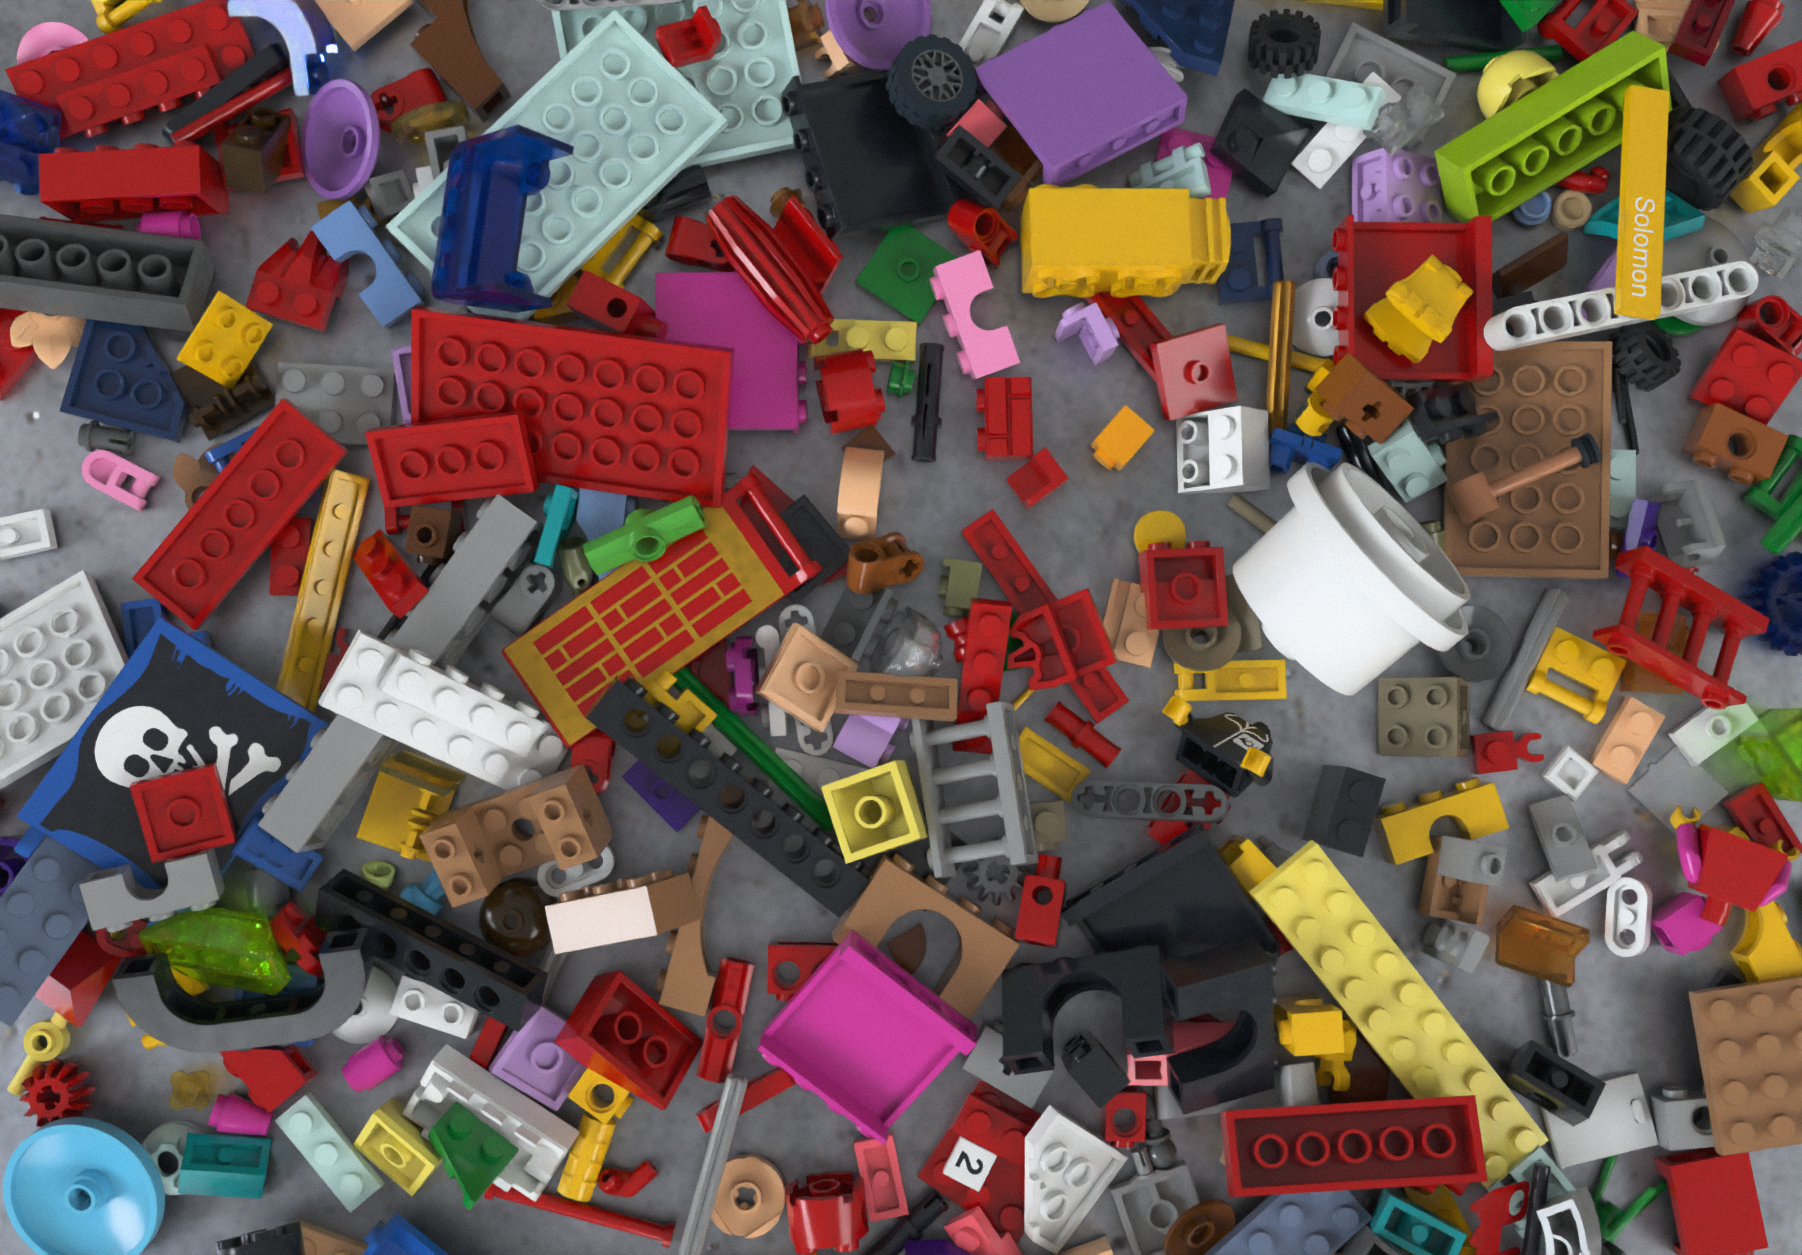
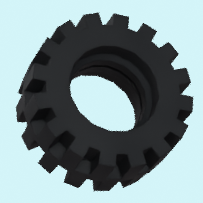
(1644, 355)

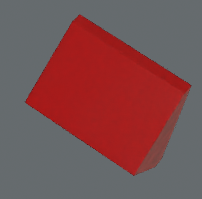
(78, 979)

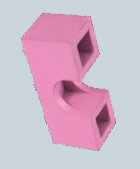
(957, 285)

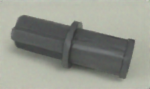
(1559, 1018)

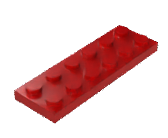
(240, 514)

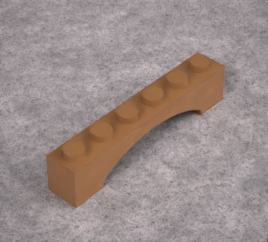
(689, 978)

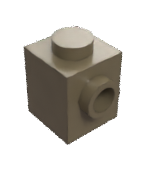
(1048, 823)

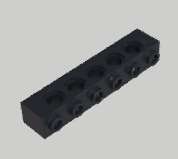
(433, 949)

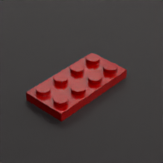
(452, 459)

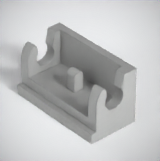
(1688, 524)

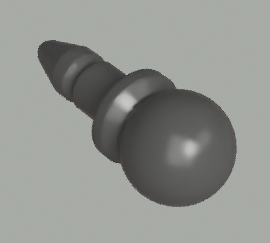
(1159, 1146)

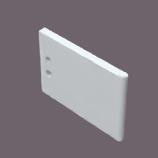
(1609, 1129)

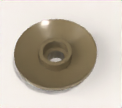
(1212, 655)

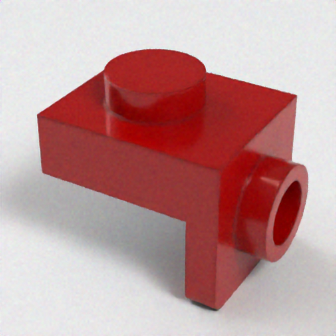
(689, 39)

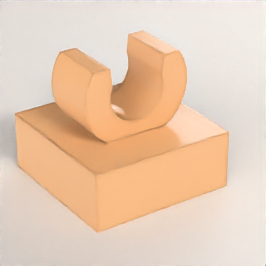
(840, 60)

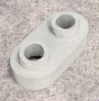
(576, 876)
(1624, 915)

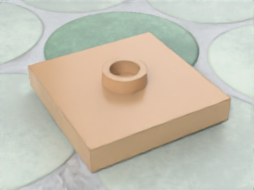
(361, 19)
(805, 677)

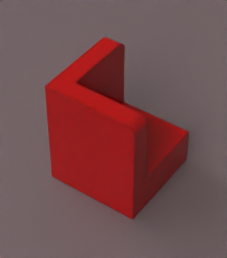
(1037, 479)

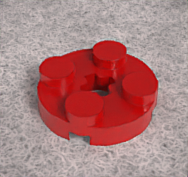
(297, 930)

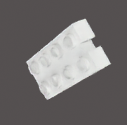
(535, 1131)

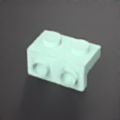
(1408, 462)

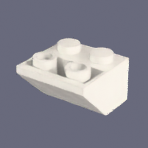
(1223, 451)

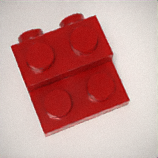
(1183, 586)

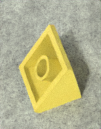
(397, 1147)

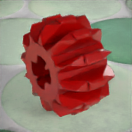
(53, 1079)

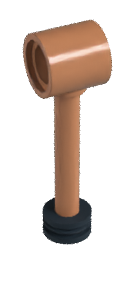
(1477, 496)

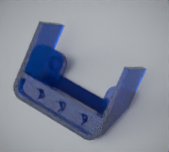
(486, 217)

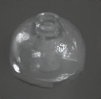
(909, 647)

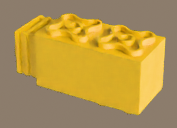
(1120, 240)

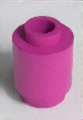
(170, 223)
(374, 1063)

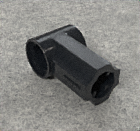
(681, 192)

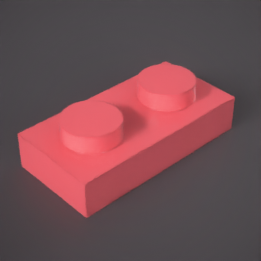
(882, 1178)

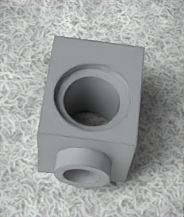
(1471, 861)

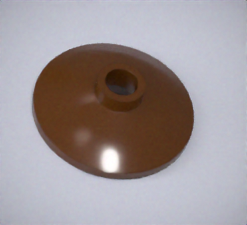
(1199, 1228)

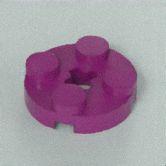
(746, 668)

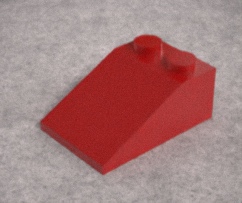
(629, 1039)

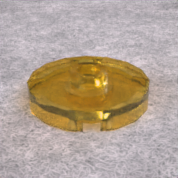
(429, 118)

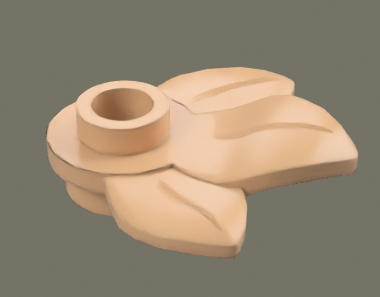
(48, 335)

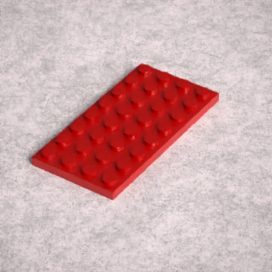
(594, 402)

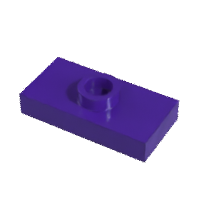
(1641, 527)
(661, 796)

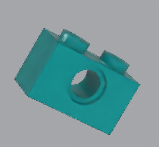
(1414, 1226)

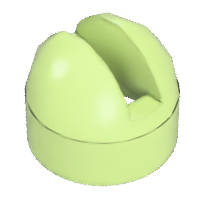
(382, 870)

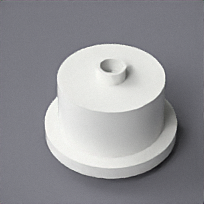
(1350, 580)

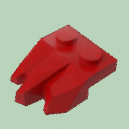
(299, 284)
(1061, 641)

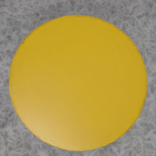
(1159, 527)

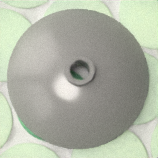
(1700, 250)

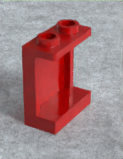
(1713, 1202)

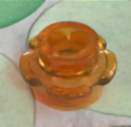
(780, 199)

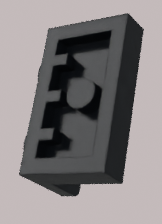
(1448, 414)

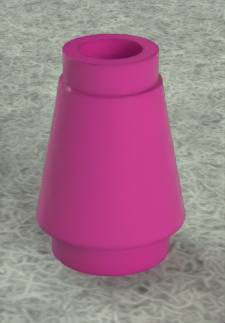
(239, 1116)

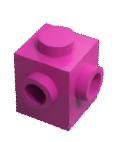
(1679, 925)

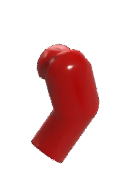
(625, 1182)

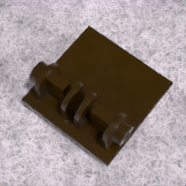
(220, 407)

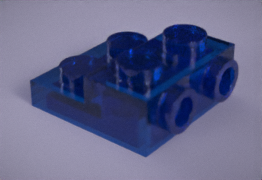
(25, 133)

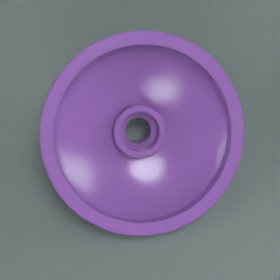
(883, 37)
(340, 139)

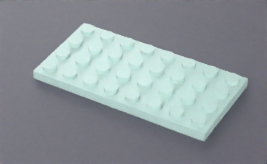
(630, 134)

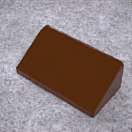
(1531, 267)

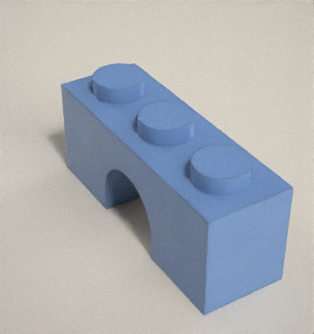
(351, 232)

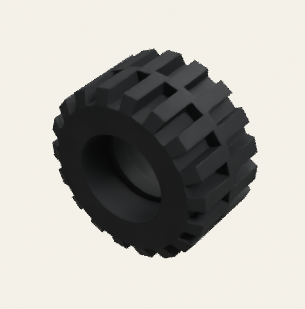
(1704, 157)

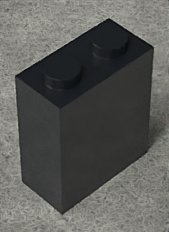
(1344, 809)

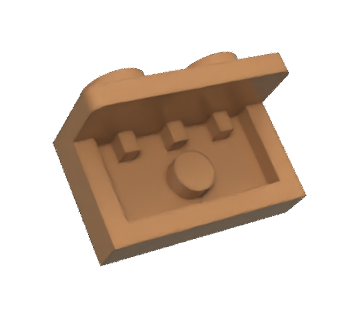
(1448, 896)

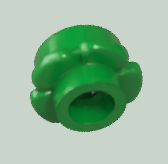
(900, 378)

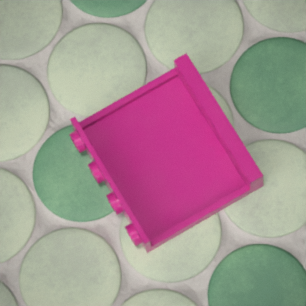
(766, 363)
(865, 1036)

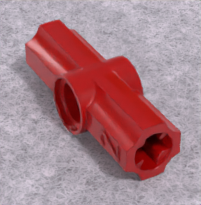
(721, 1044)

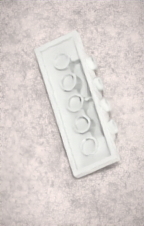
(442, 713)

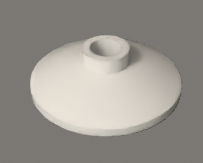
(1309, 300)
(375, 1016)

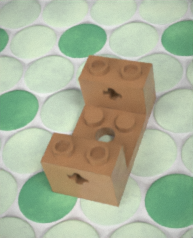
(481, 844)

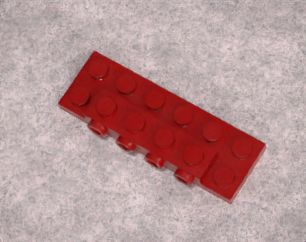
(137, 68)

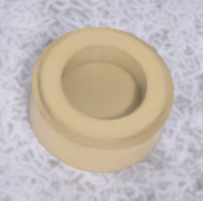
(1570, 210)

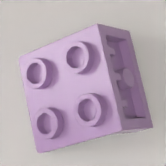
(1395, 187)

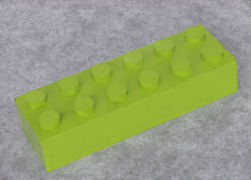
(1547, 131)

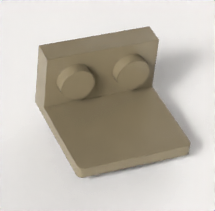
(1424, 717)

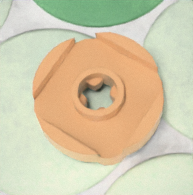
(769, 1199)

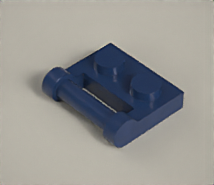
(1240, 278)

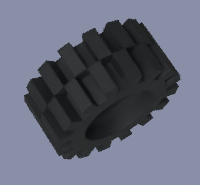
(1284, 43)

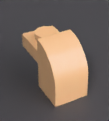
(859, 493)

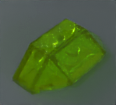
(221, 949)

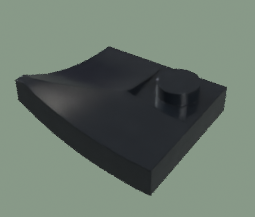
(1259, 141)

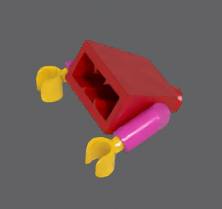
(1729, 867)

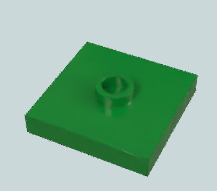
(901, 272)

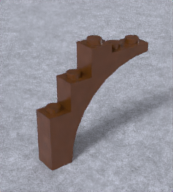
(454, 56)

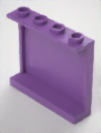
(1083, 93)

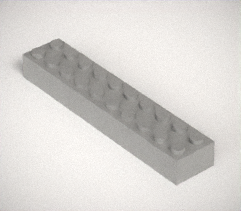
(439, 625)

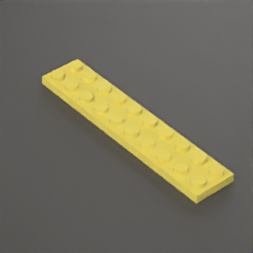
(1391, 1001)

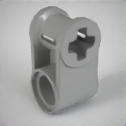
(524, 604)

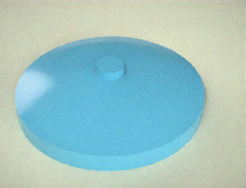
(83, 1190)

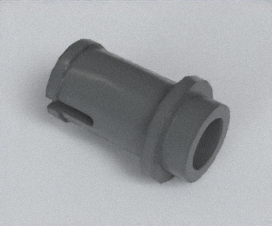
(94, 437)

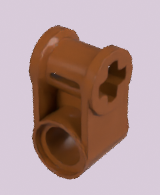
(879, 563)

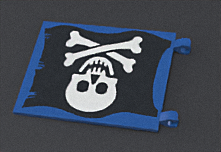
(163, 714)

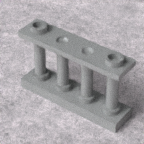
(1010, 804)

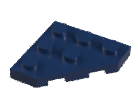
(1190, 28)
(124, 382)

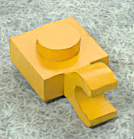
(1334, 1063)

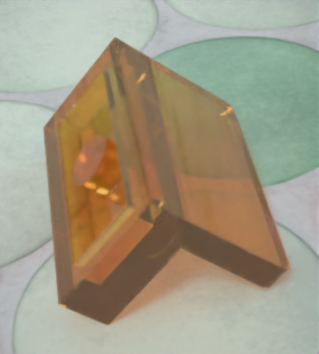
(1539, 945)

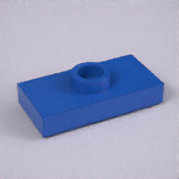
(274, 857)

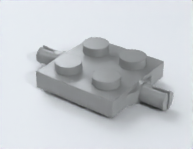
(1152, 1202)

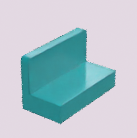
(224, 1166)

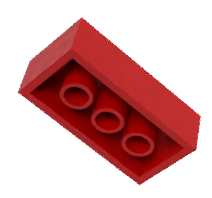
(132, 182)

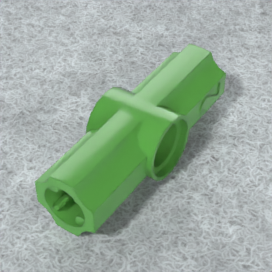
(645, 535)

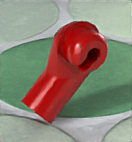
(1590, 183)

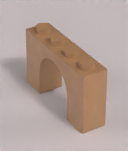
(982, 944)

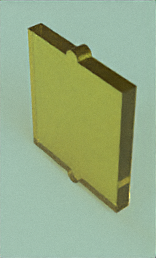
(422, 773)

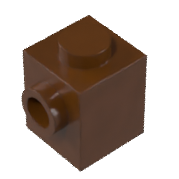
(432, 534)

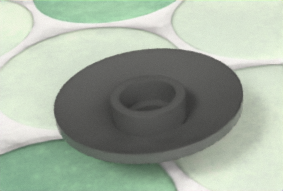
(1490, 647)

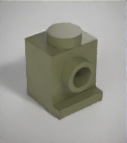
(959, 586)

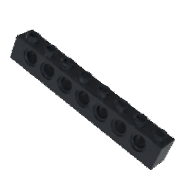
(833, 890)

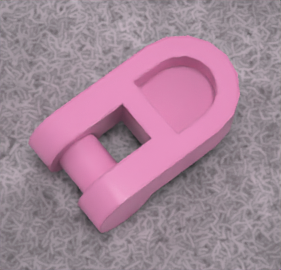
(108, 472)

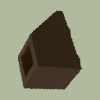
(256, 150)

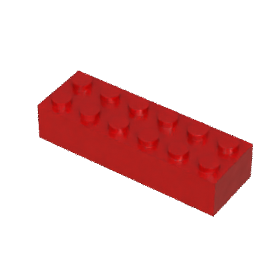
(1352, 1146)

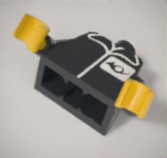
(1222, 748)

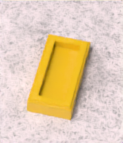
(1050, 765)

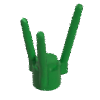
(1613, 1219)

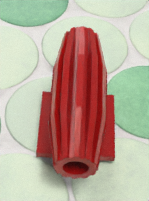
(781, 264)

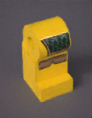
(1311, 416)

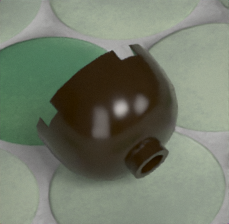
(516, 917)

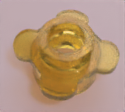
(200, 1085)

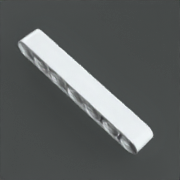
(1566, 319)

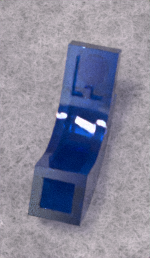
(305, 33)

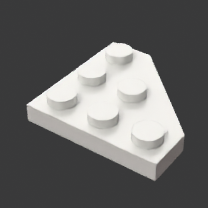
(1064, 1177)

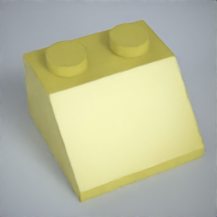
(875, 811)

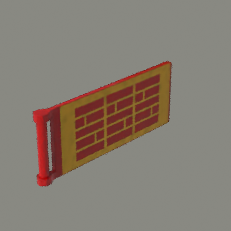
(658, 611)

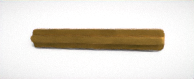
(1280, 354)

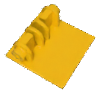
(224, 340)
(400, 814)

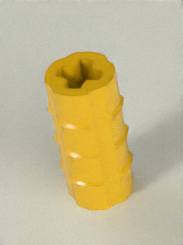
(586, 1158)

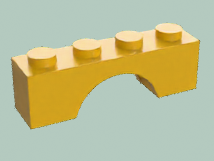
(1766, 944)

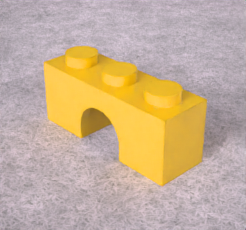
(1773, 166)
(1405, 829)
(1308, 1025)

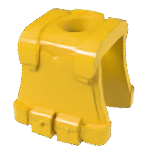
(1419, 309)

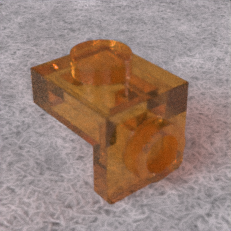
(806, 23)

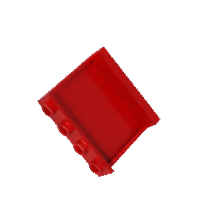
(1382, 253)

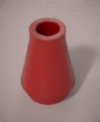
(1756, 24)

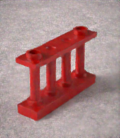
(1707, 606)

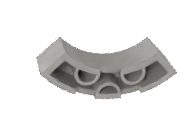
(1571, 1224)

